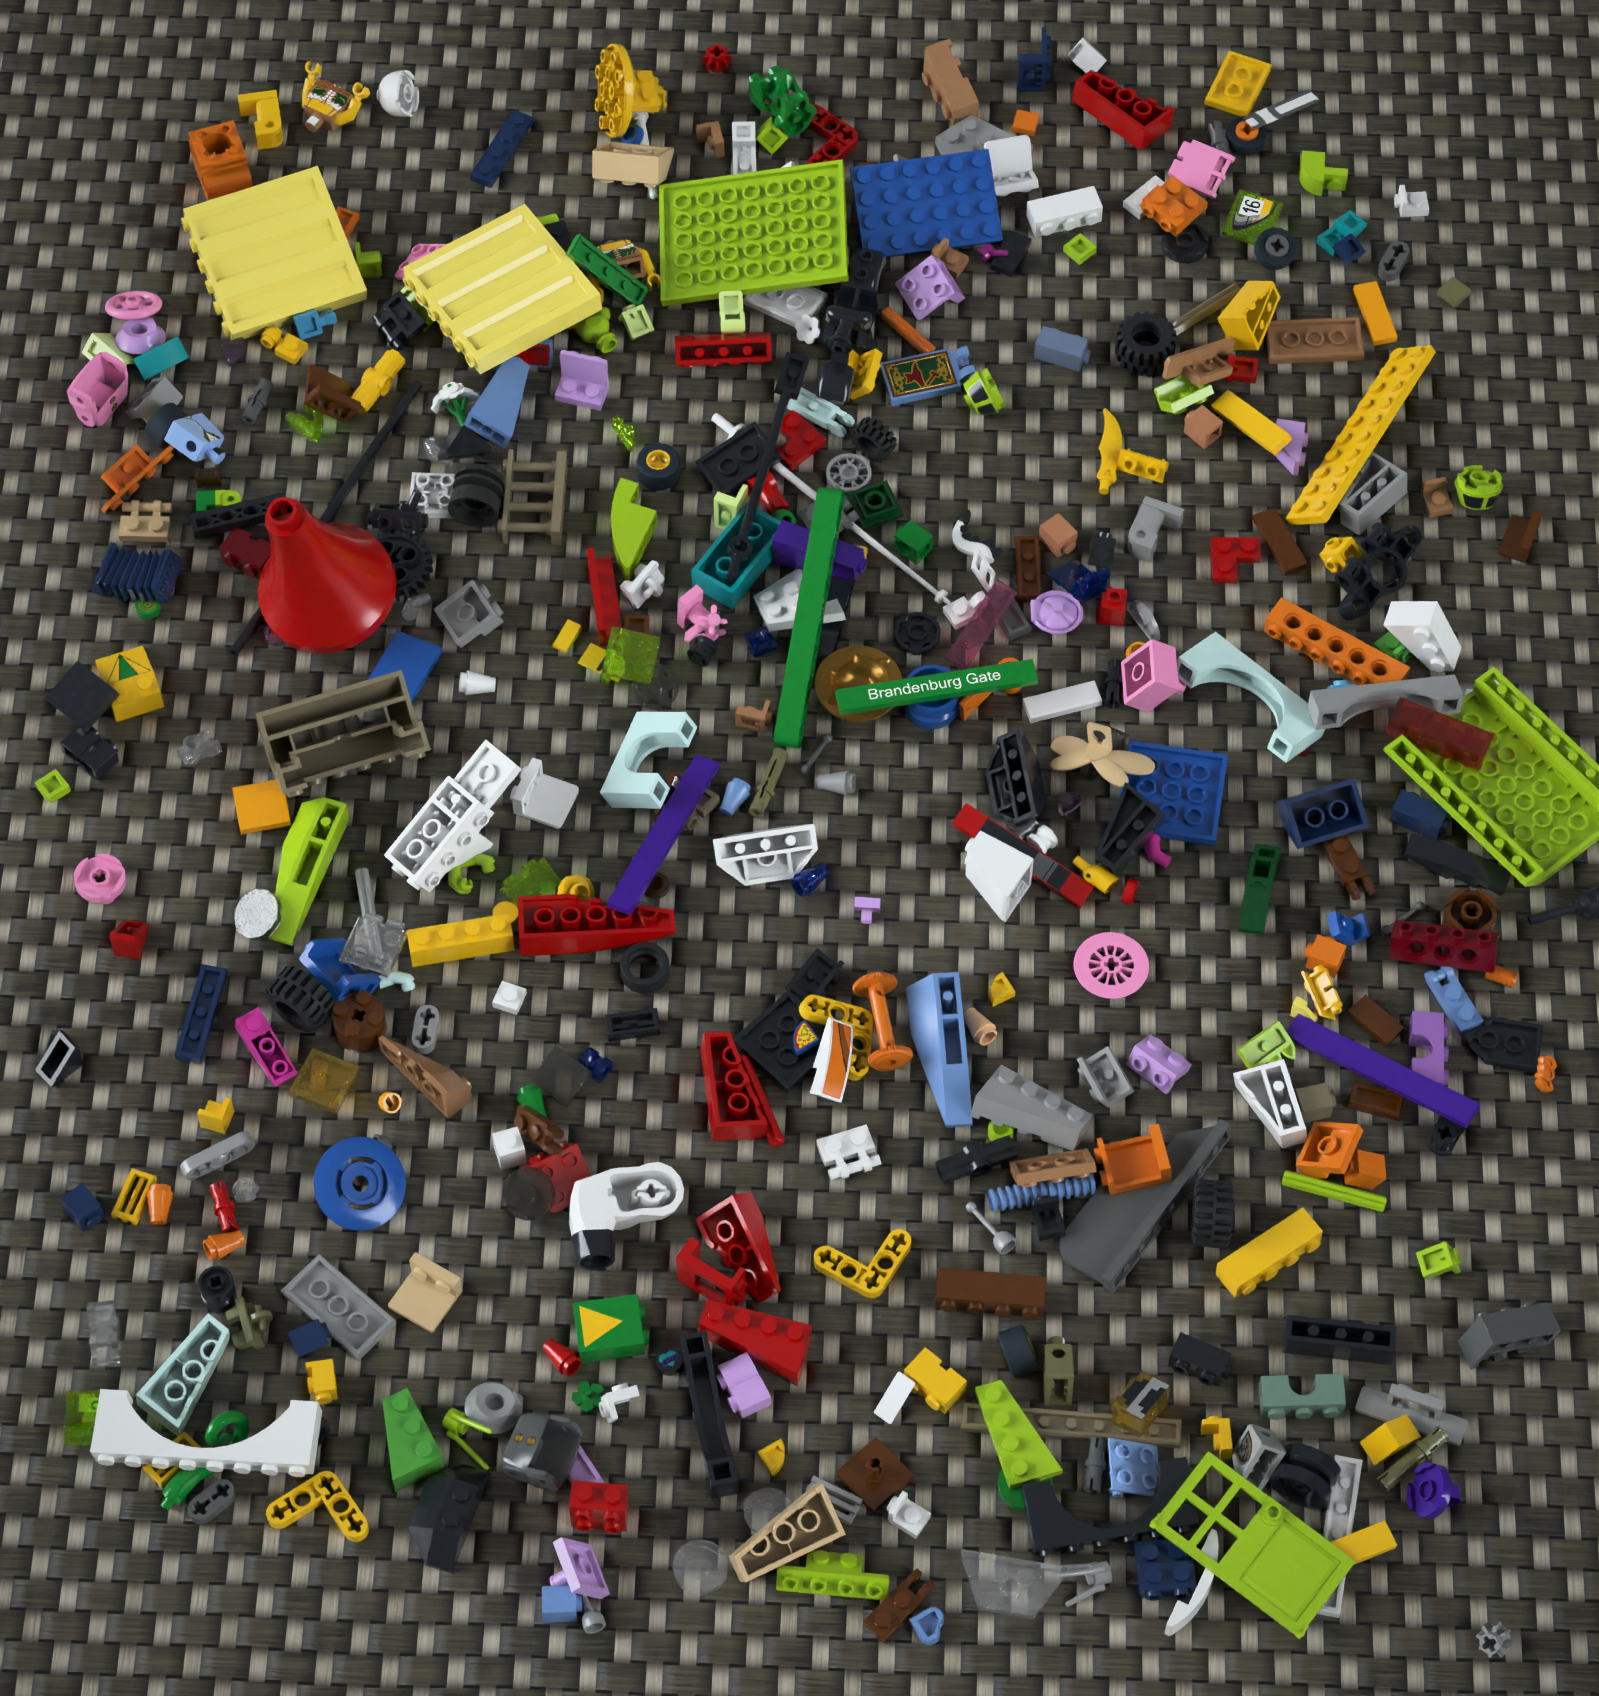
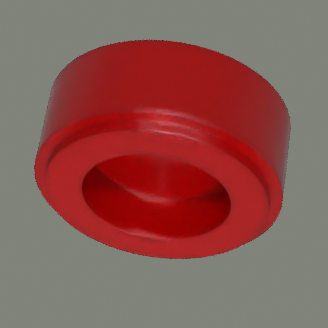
(1130, 891)

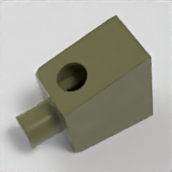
(1058, 1365)

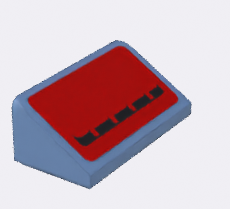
(539, 355)

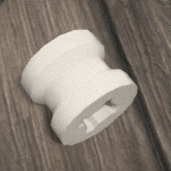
(1043, 839)

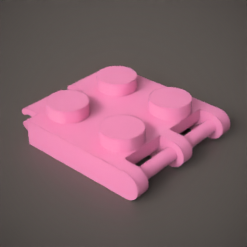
(1200, 167)

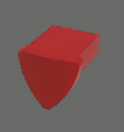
(1243, 369)

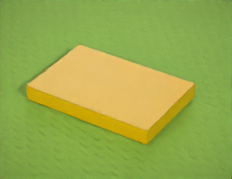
(1238, 84)

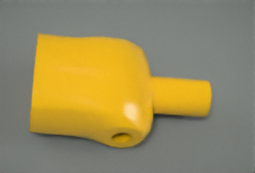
(1097, 875)

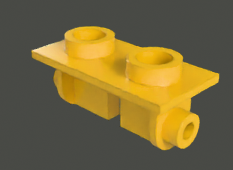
(1142, 465)
(1325, 1002)

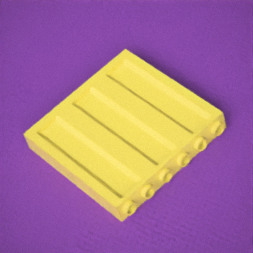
(273, 253)
(502, 289)

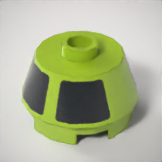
(983, 393)
(1478, 488)

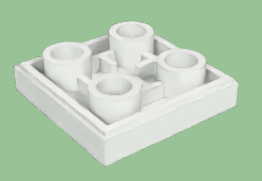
(435, 492)

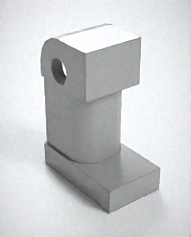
(1147, 523)

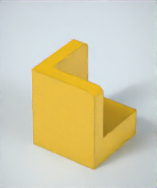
(216, 1115)

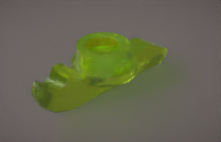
(624, 432)

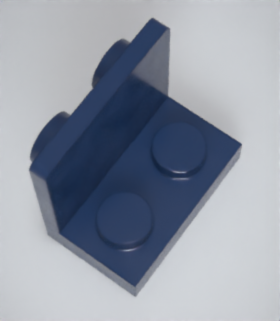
(1033, 67)

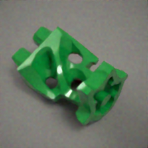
(791, 112)

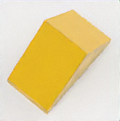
(1390, 1439)

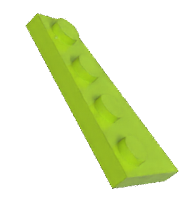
(1016, 1442)

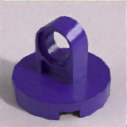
(1432, 1491)

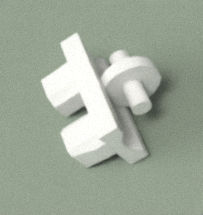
(646, 583)

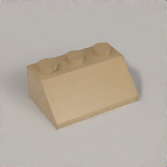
(631, 163)

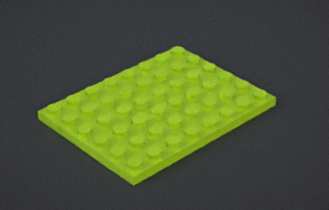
(753, 232)

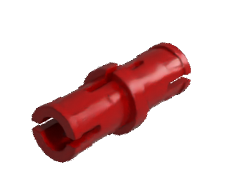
(224, 1207)

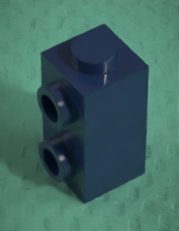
(1419, 815)

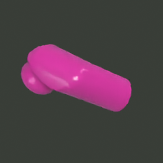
(1153, 852)

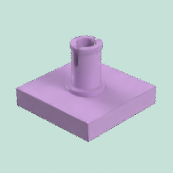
(579, 1569)

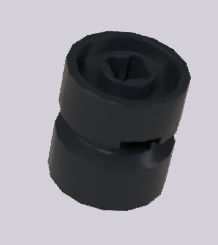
(217, 1289)

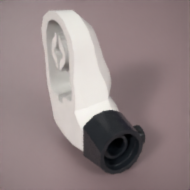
(617, 1202)

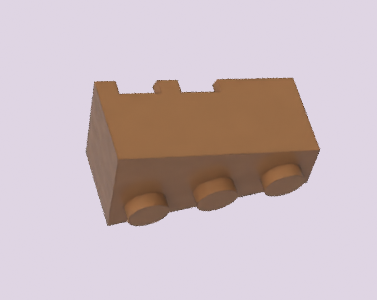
(947, 83)

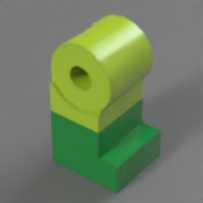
(216, 498)

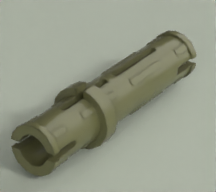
(765, 791)
(1407, 1463)

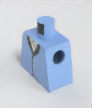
(196, 438)

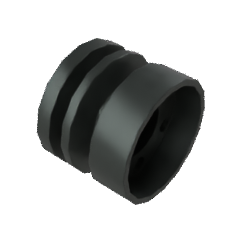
(476, 495)

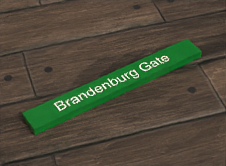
(936, 687)

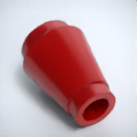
(562, 1357)

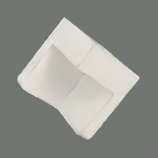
(1086, 56)

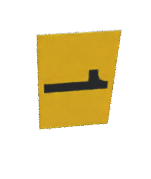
(594, 659)

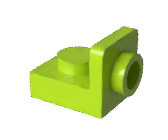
(1438, 1260)

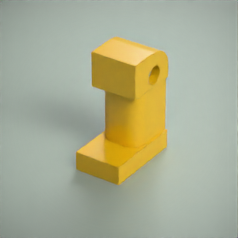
(266, 107)

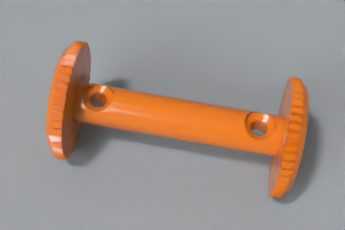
(875, 987)

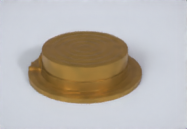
(852, 668)

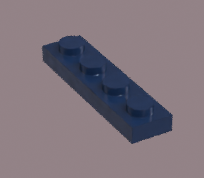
(501, 148)
(201, 1014)

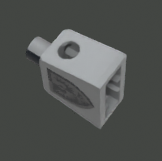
(1257, 1454)

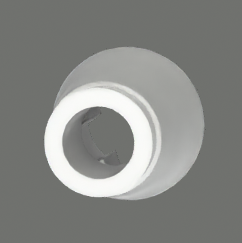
(476, 683)

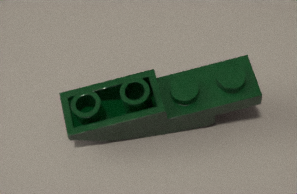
(1259, 889)

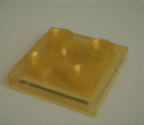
(324, 1081)

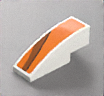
(833, 1061)

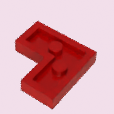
(802, 440)
(1228, 552)

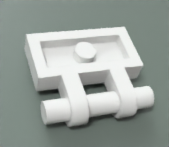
(846, 1146)

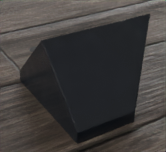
(463, 444)
(59, 1059)

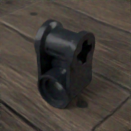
(1445, 1136)

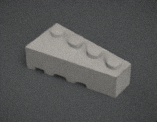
(1031, 1109)

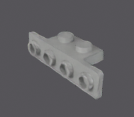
(1421, 1408)

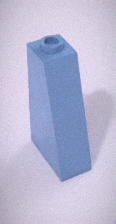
(499, 404)

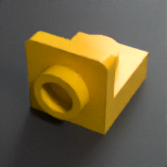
(1221, 1434)

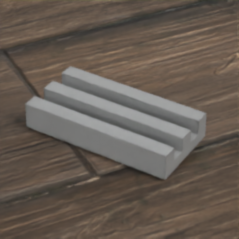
(842, 1494)

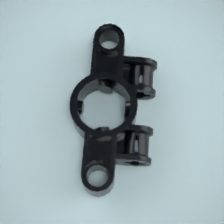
(1357, 575)

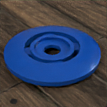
(335, 1183)

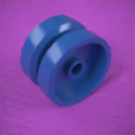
(932, 713)

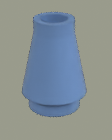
(734, 796)

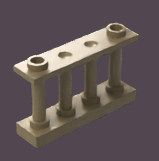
(555, 508)

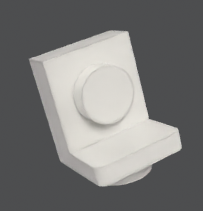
(1411, 203)
(907, 1515)

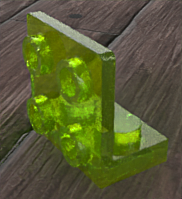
(630, 656)

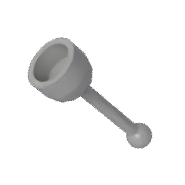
(1002, 1240)
(592, 1619)

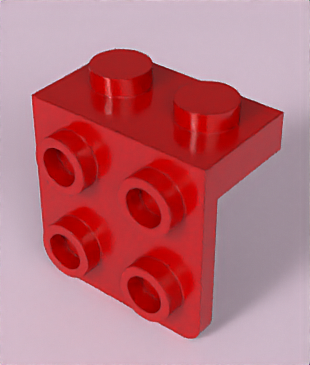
(562, 1170)

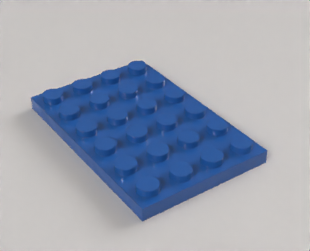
(919, 201)

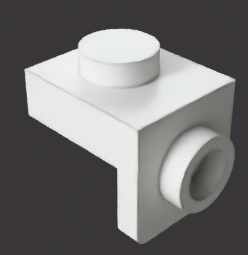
(620, 1394)

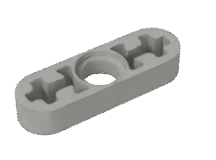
(217, 1155)

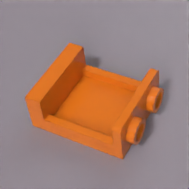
(1134, 1162)

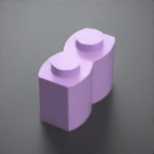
(743, 1385)

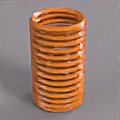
(1503, 975)

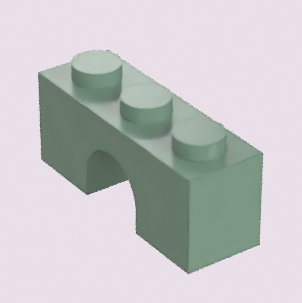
(1280, 1401)

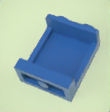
(340, 979)

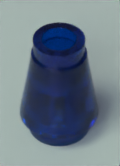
(809, 879)

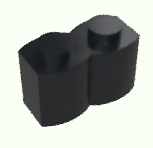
(90, 751)

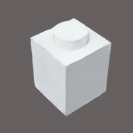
(509, 1148)

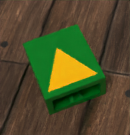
(610, 1328)

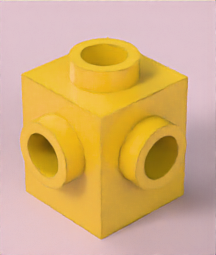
(1338, 551)

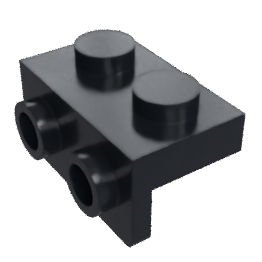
(815, 976)

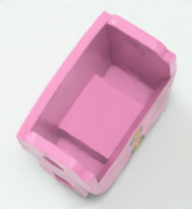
(99, 389)

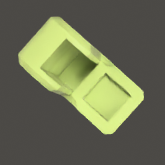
(731, 312)

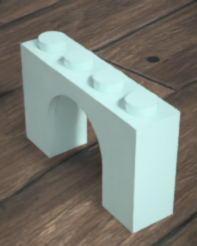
(646, 734)

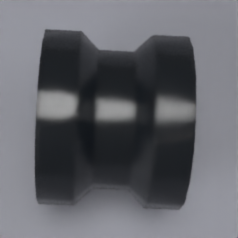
(702, 650)

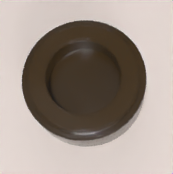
(658, 887)

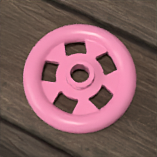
(133, 305)

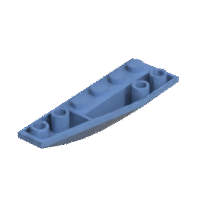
(940, 1042)

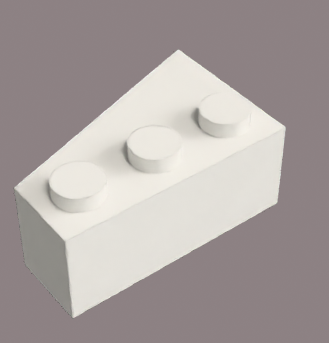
(1424, 632)

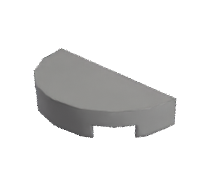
(1144, 619)

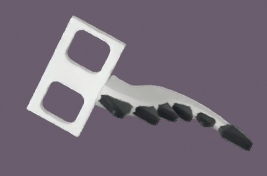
(981, 551)

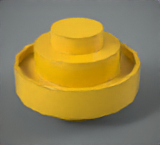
(577, 885)

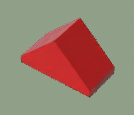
(129, 938)

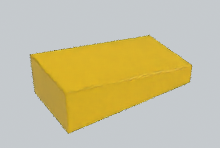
(567, 636)

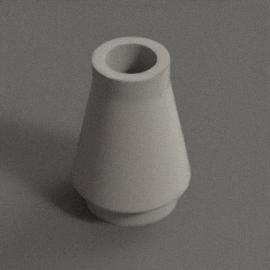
(838, 782)

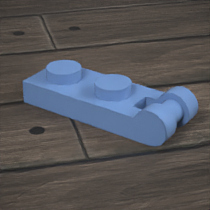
(1453, 1000)

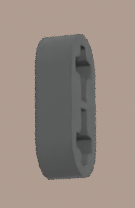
(1389, 259)
(210, 1497)

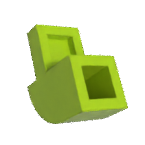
(1316, 177)

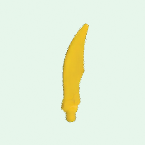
(1110, 449)

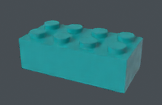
(713, 566)

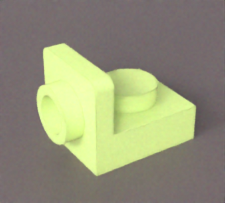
(636, 321)

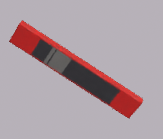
(1045, 869)

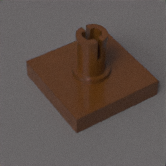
(874, 1475)

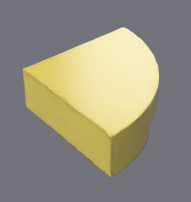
(1300, 1007)

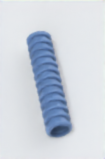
(1025, 1195)

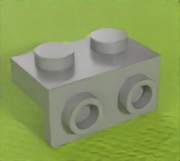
(1105, 1077)

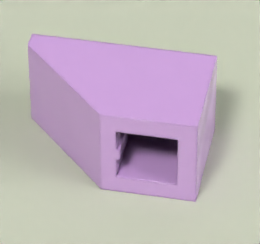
(1292, 455)

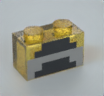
(1140, 1403)

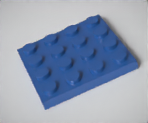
(1185, 788)

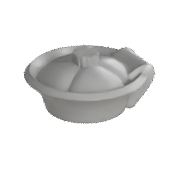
(494, 1406)

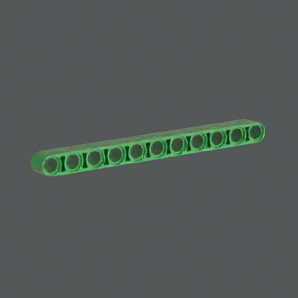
(809, 617)

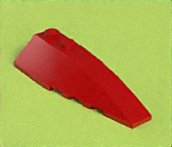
(577, 925)

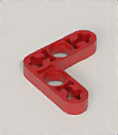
(834, 137)

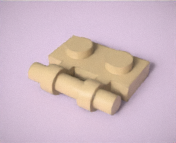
(145, 528)

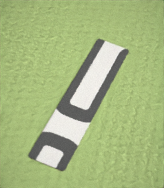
(1281, 109)

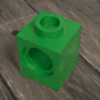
(913, 542)

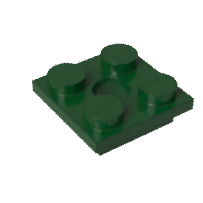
(875, 515)

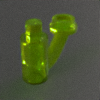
(306, 427)

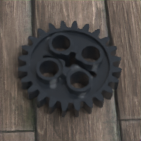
(412, 571)

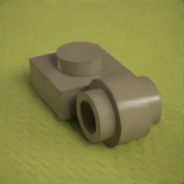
(704, 807)

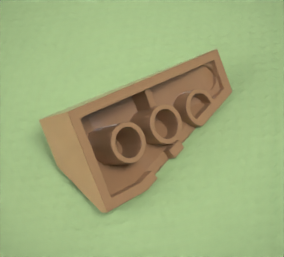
(434, 1080)

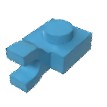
(310, 323)

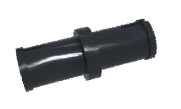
(1113, 684)

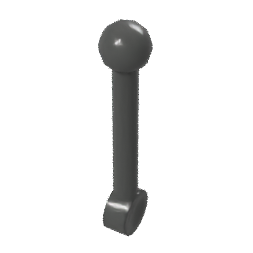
(827, 738)
(1419, 906)

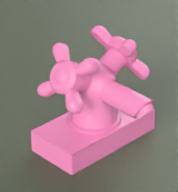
(692, 611)

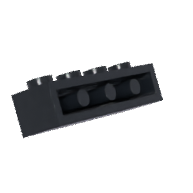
(1339, 1339)

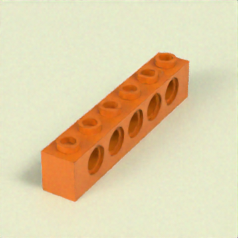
(1332, 638)

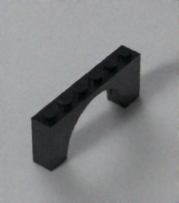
(1055, 1529)

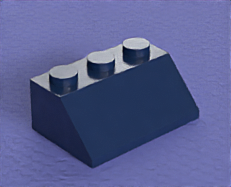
(1323, 813)

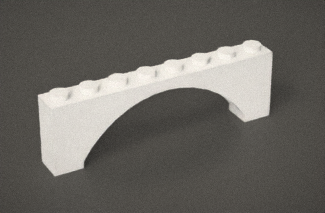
(284, 1446)

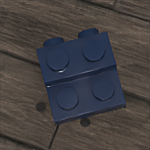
(1163, 1570)

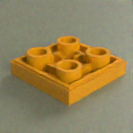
(260, 807)

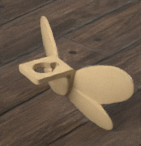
(1109, 763)

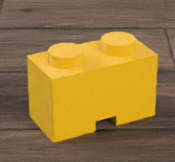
(933, 1382)

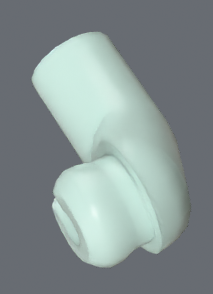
(398, 977)

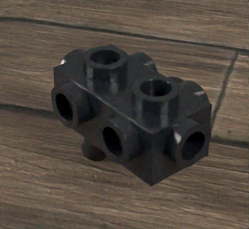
(401, 516)

